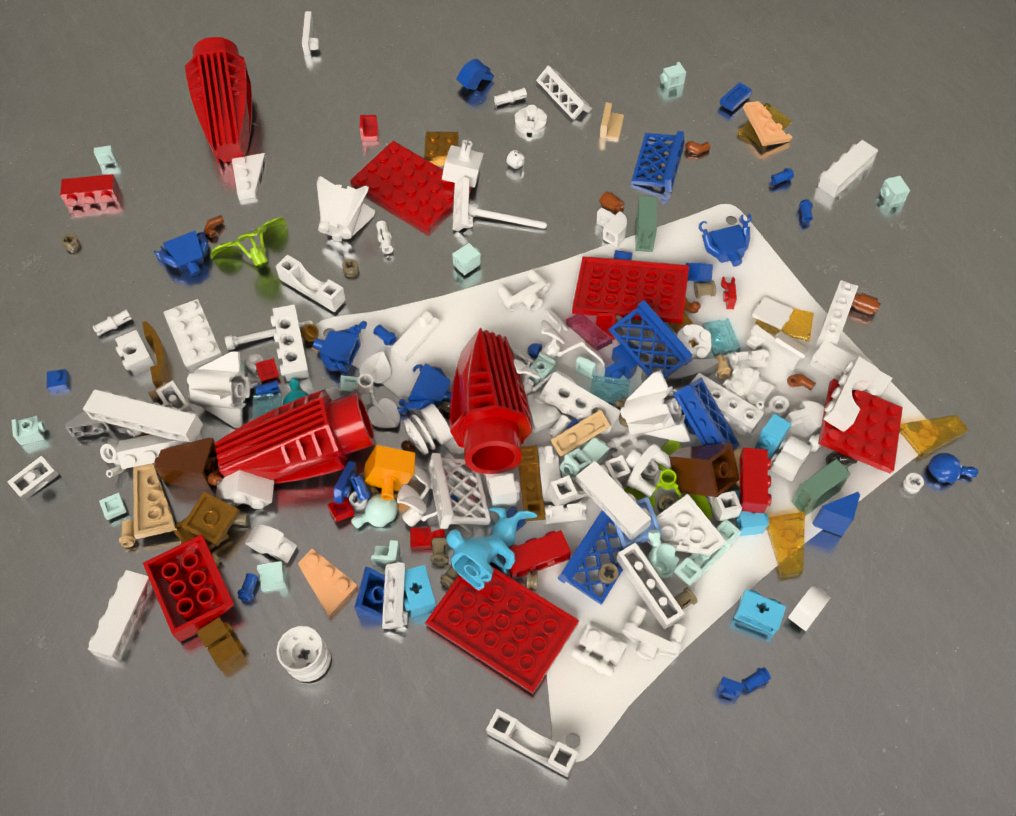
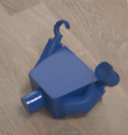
(729, 242)
(185, 252)
(340, 347)
(428, 389)

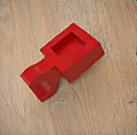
(729, 295)
(422, 537)

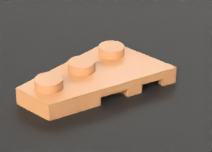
(765, 128)
(327, 582)

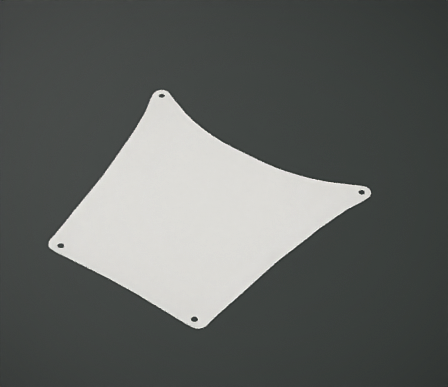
(578, 695)

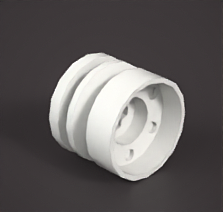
(426, 430)
(295, 646)

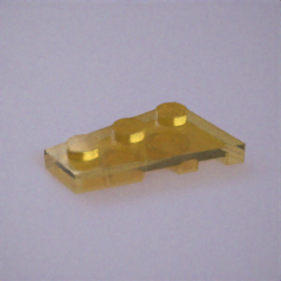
(933, 433)
(787, 541)

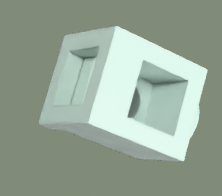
(673, 76)
(543, 366)
(28, 430)
(571, 467)

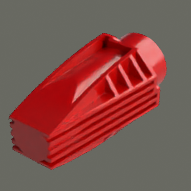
(221, 96)
(489, 405)
(298, 439)

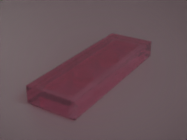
(589, 331)

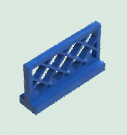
(671, 161)
(660, 330)
(699, 414)
(582, 552)

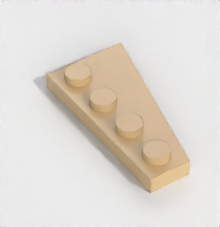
(151, 506)

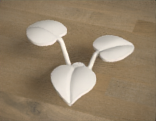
(552, 349)
(375, 370)
(527, 371)
(417, 509)

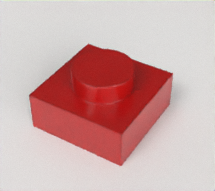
(266, 370)
(340, 511)

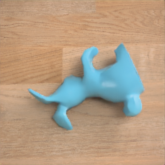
(474, 554)

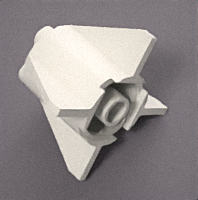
(342, 209)
(221, 388)
(655, 410)

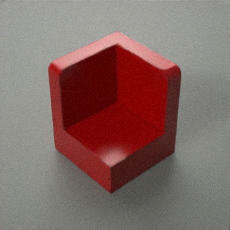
(368, 127)
(605, 321)

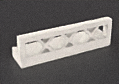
(567, 89)

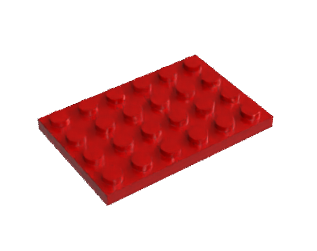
(407, 185)
(621, 285)
(504, 627)

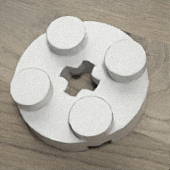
(531, 112)
(701, 337)

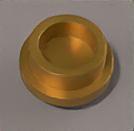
(309, 332)

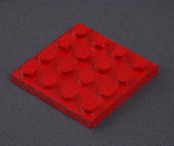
(871, 436)

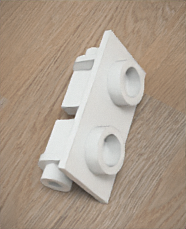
(751, 358)
(565, 513)

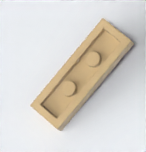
(580, 433)

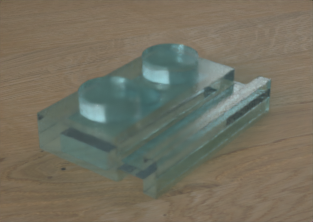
(722, 337)
(609, 388)
(265, 403)

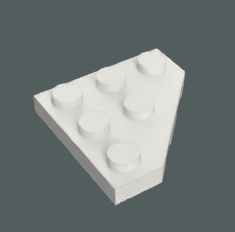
(688, 528)

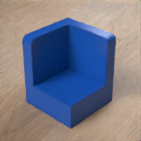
(700, 272)

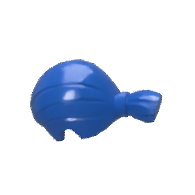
(948, 468)

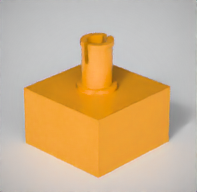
(389, 469)

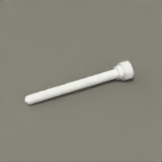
(473, 211)
(233, 341)

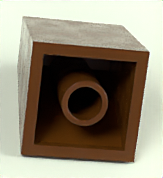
(188, 464)
(705, 469)

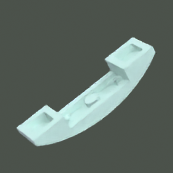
(696, 565)

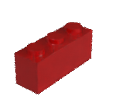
(89, 189)
(754, 480)
(539, 554)

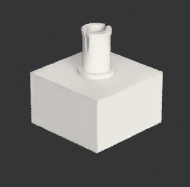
(462, 163)

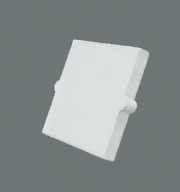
(772, 313)
(791, 344)

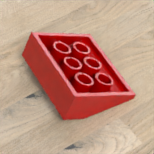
(188, 587)

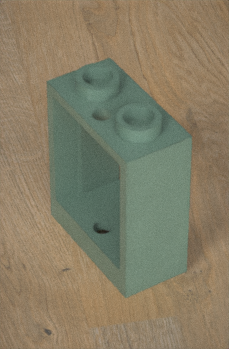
(646, 223)
(820, 487)

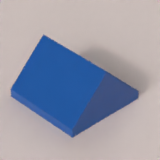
(837, 515)
(371, 595)

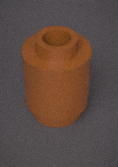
(611, 202)
(865, 303)

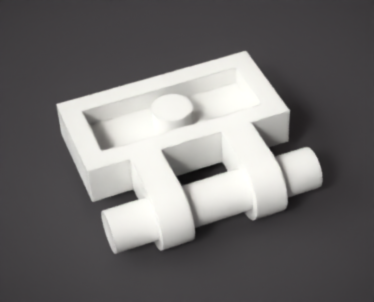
(640, 446)
(602, 645)

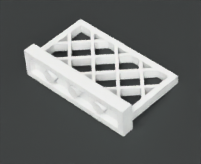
(443, 502)

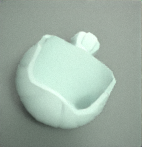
(377, 512)
(662, 556)

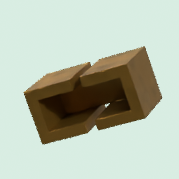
(220, 644)

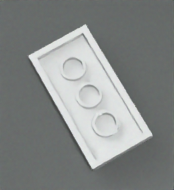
(192, 334)

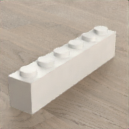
(143, 416)

